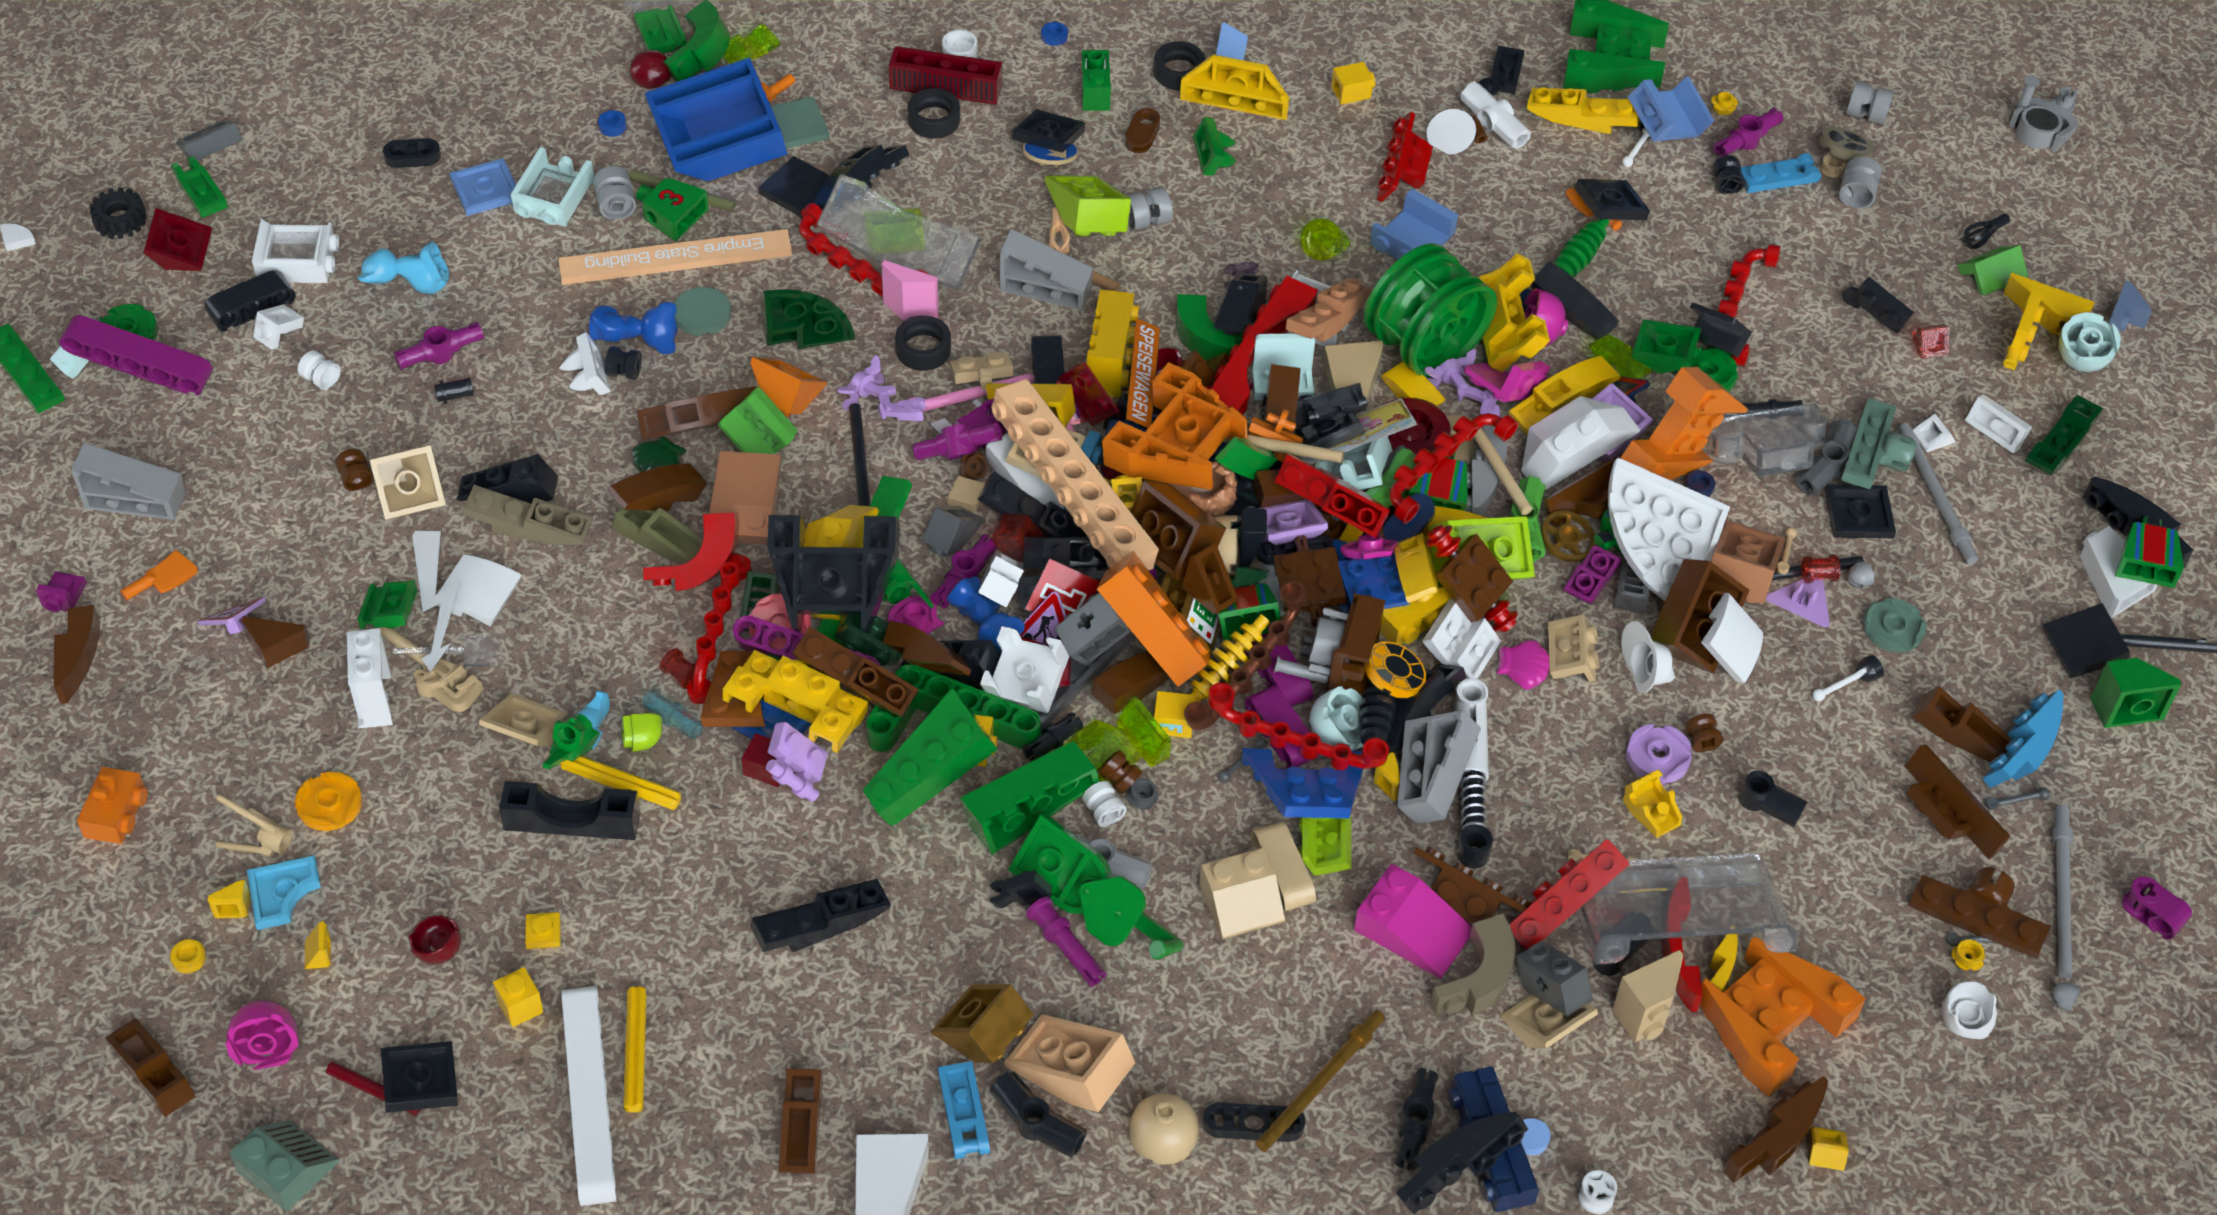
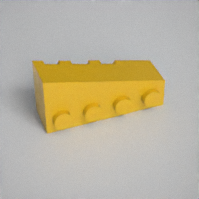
(1111, 339)

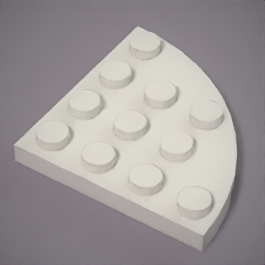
(1661, 524)

